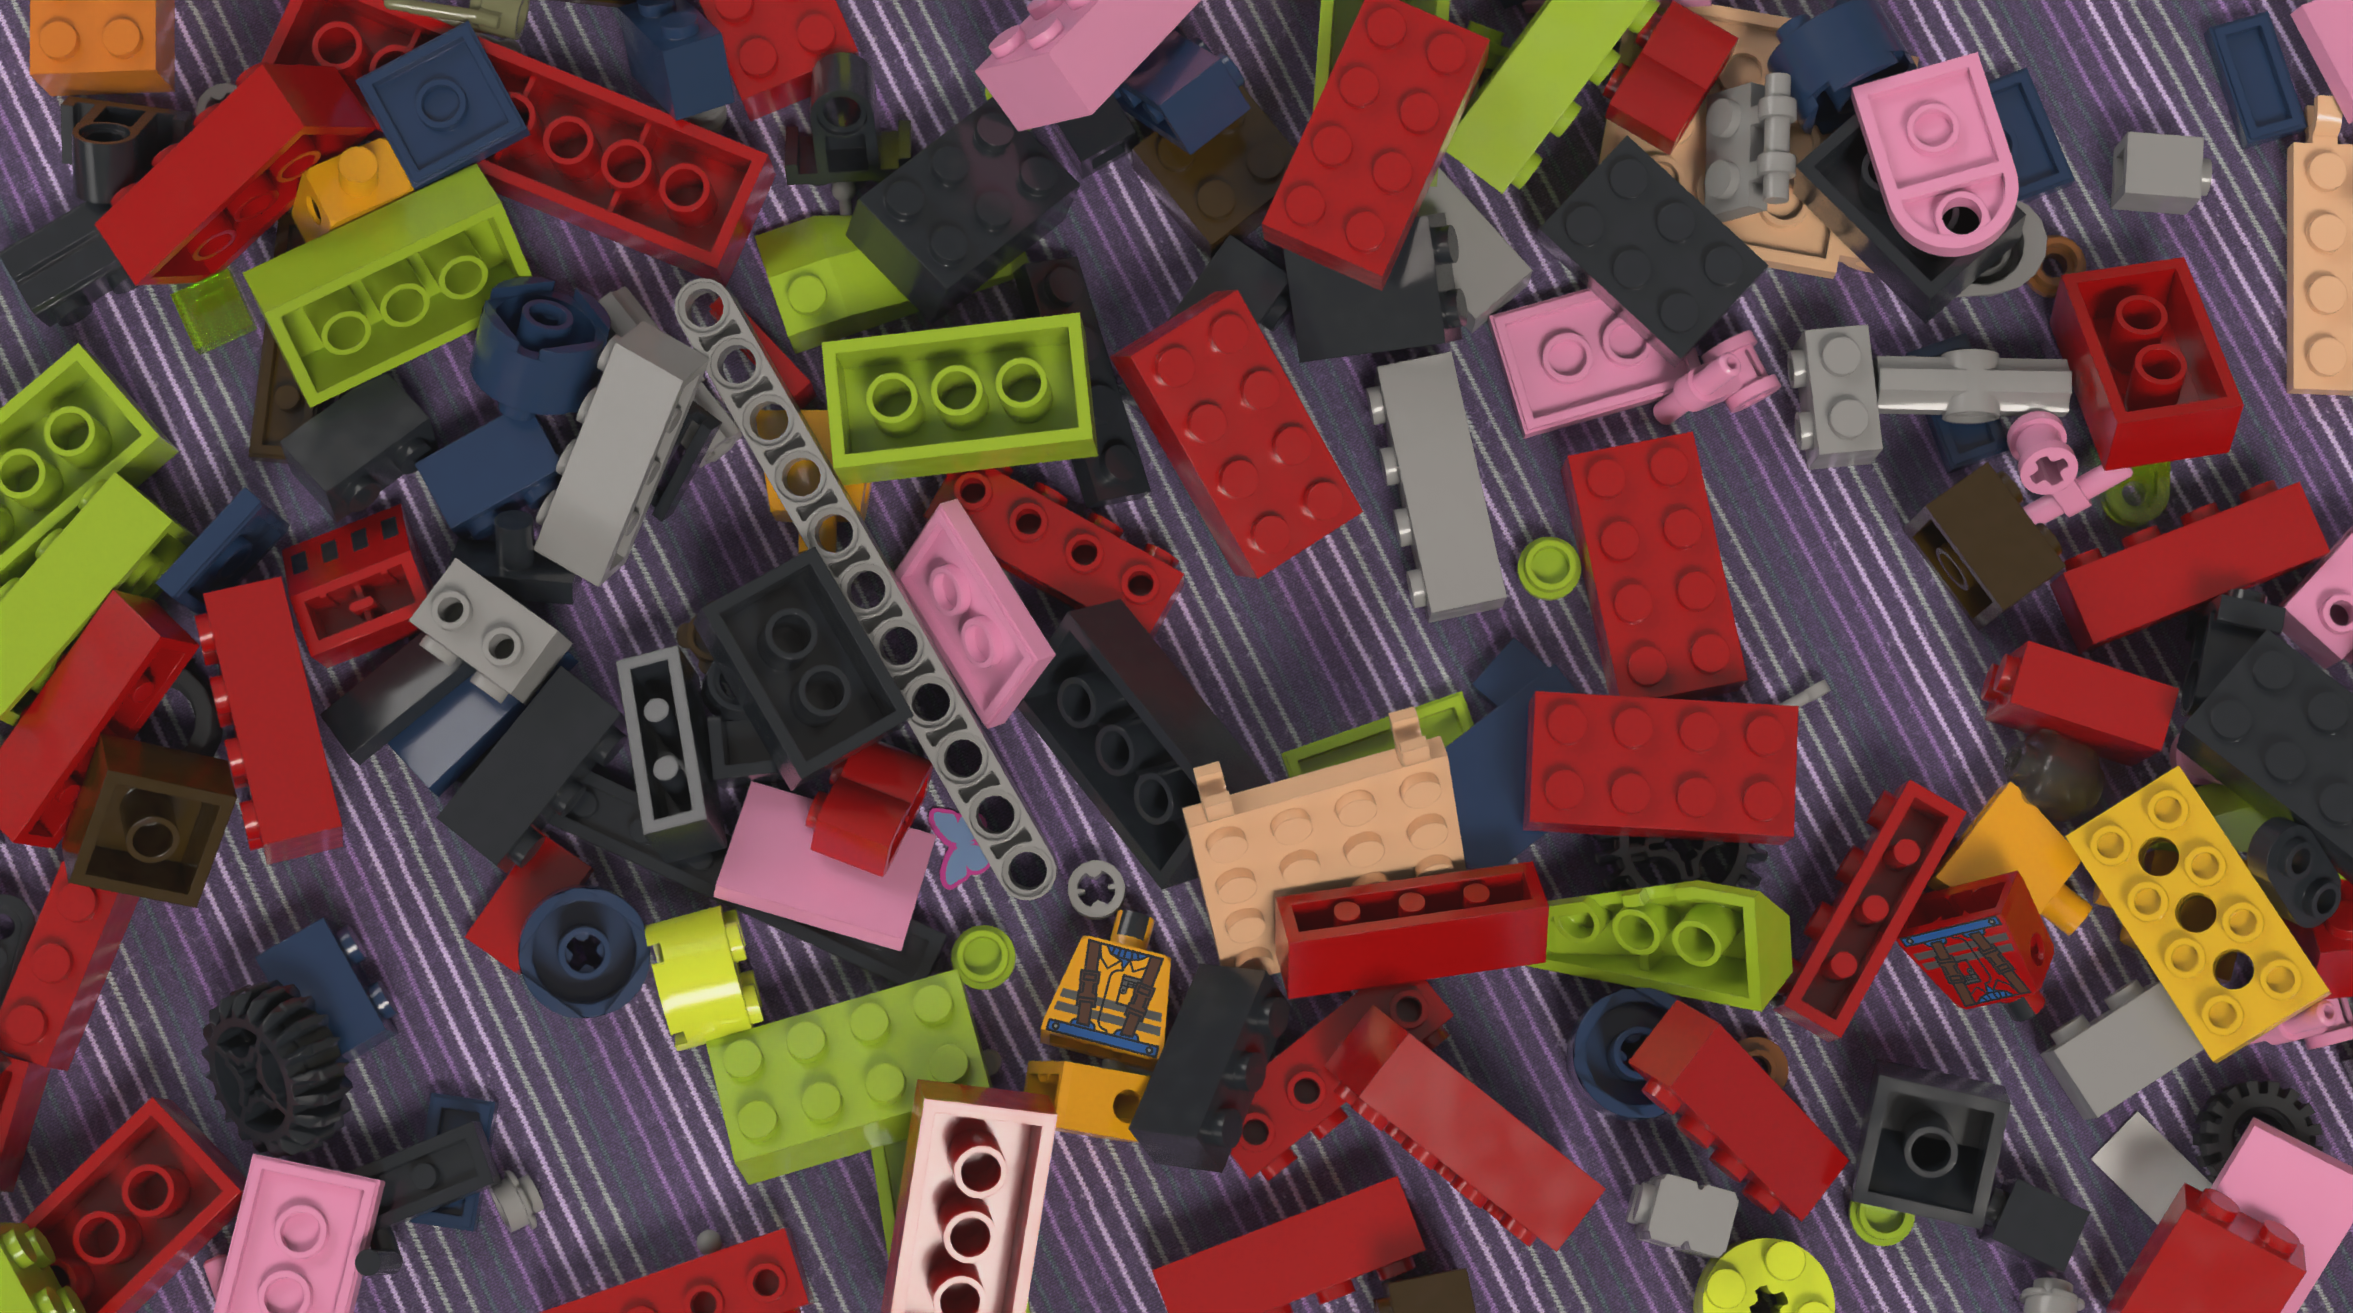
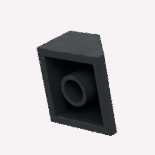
(1930, 1143)

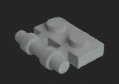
(1749, 147)

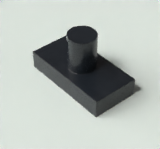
(514, 564)

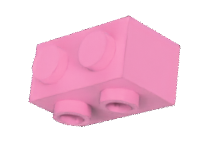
(2322, 607)

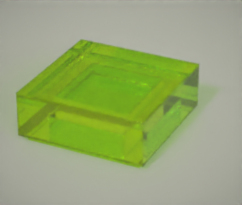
(214, 311)

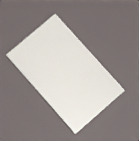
(2147, 1166)

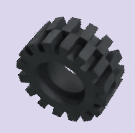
(2242, 1100)

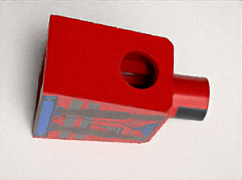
(1982, 944)

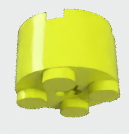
(701, 976)
(1774, 1268)

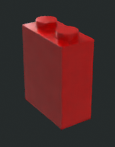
(2091, 702)
(2212, 1261)

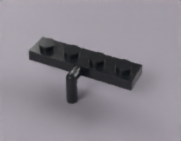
(1117, 471)
(421, 1182)

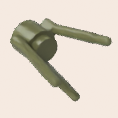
(492, 17)

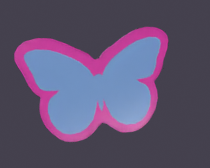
(963, 851)

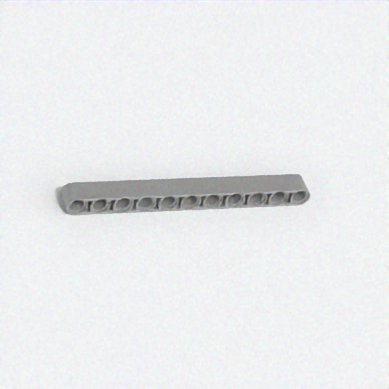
(863, 555)

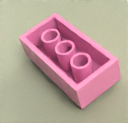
(1073, 55)

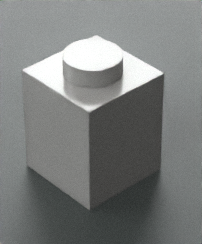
(2159, 173)

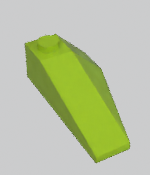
(830, 286)
(1677, 939)

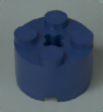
(1833, 54)
(538, 347)
(589, 988)
(1596, 1058)

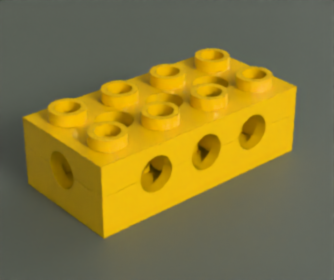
(2151, 906)

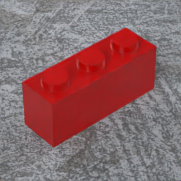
(63, 971)

